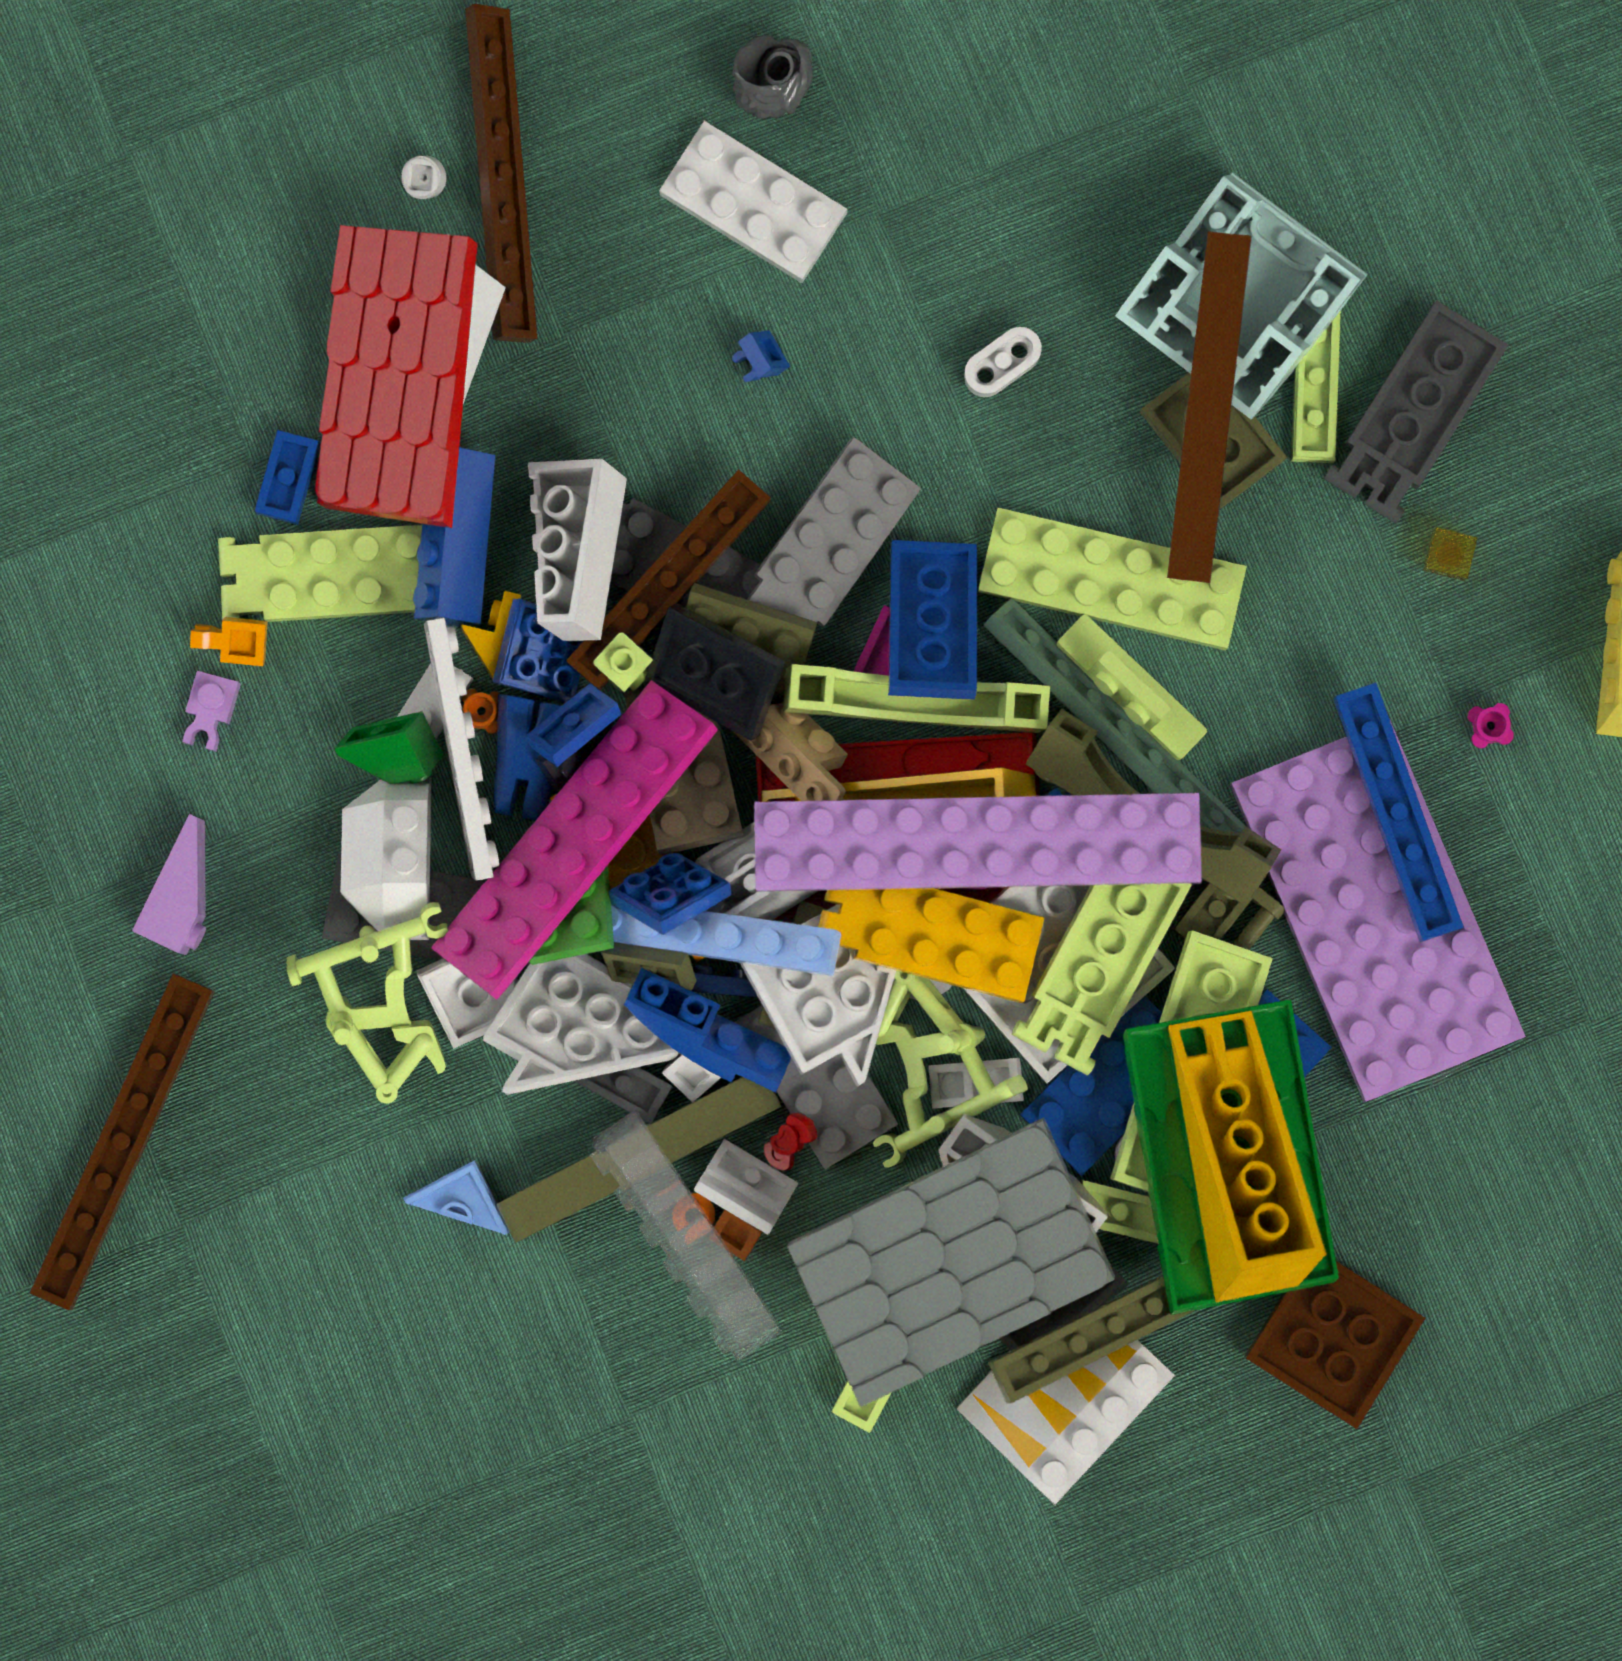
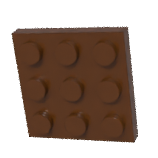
(1336, 1343)

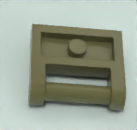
(1214, 915)

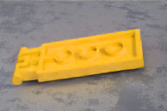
(939, 937)

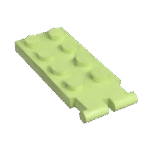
(321, 574)
(1098, 967)

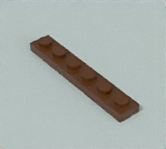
(675, 571)

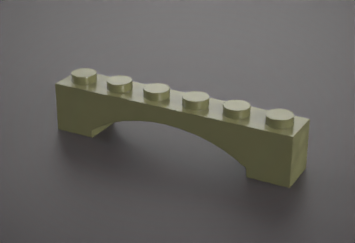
(1074, 761)

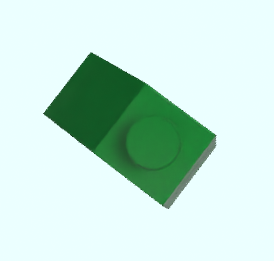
(393, 748)

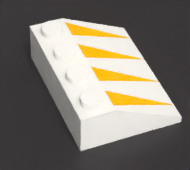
(1070, 1422)

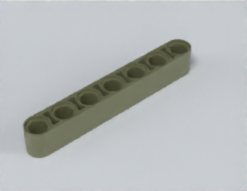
(676, 1134)

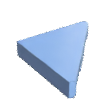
(463, 1197)

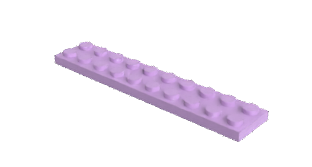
(977, 842)

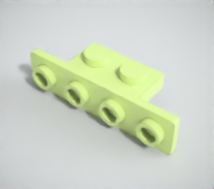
(1131, 687)

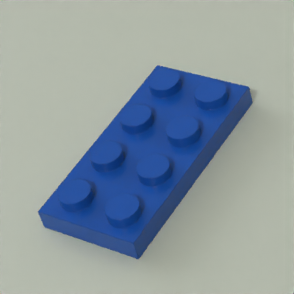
(933, 620)
(1092, 1109)

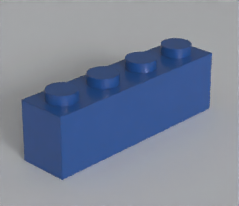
(455, 557)

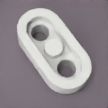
(1001, 362)

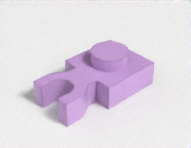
(211, 702)

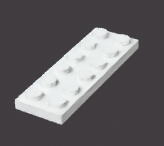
(457, 729)

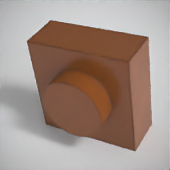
(737, 1234)

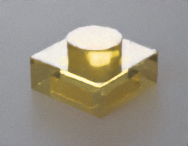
(1450, 554)

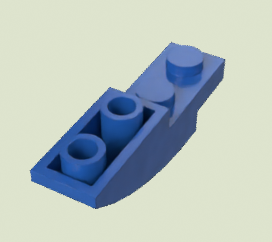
(696, 1031)

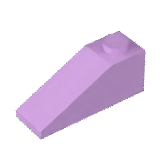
(177, 901)

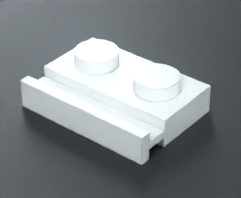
(745, 1186)

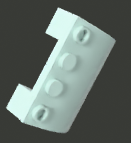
(1290, 292)

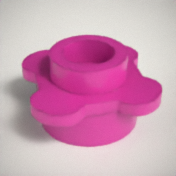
(1499, 717)

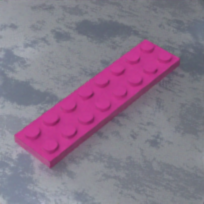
(574, 839)

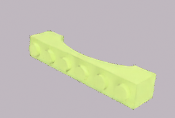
(865, 696)

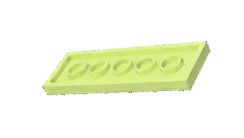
(1107, 579)
(1207, 980)

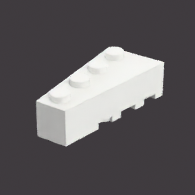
(575, 543)

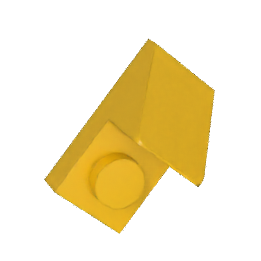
(488, 643)

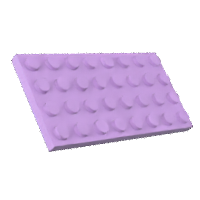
(1391, 1000)

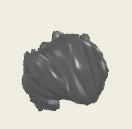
(771, 76)

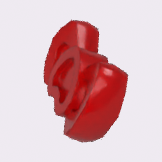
(789, 1140)

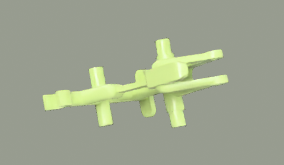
(347, 1022)
(953, 1038)

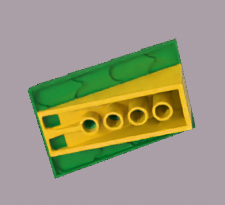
(1230, 1156)

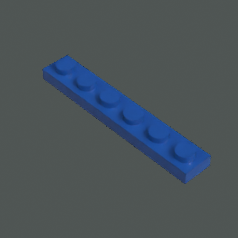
(1398, 812)

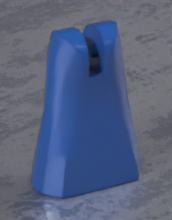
(516, 758)

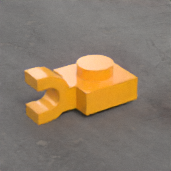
(239, 640)

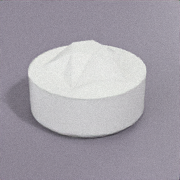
(423, 177)

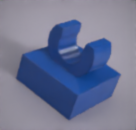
(763, 355)

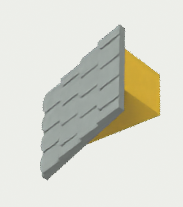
(951, 1262)

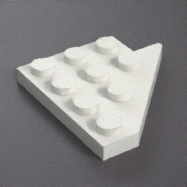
(826, 1013)
(570, 1026)

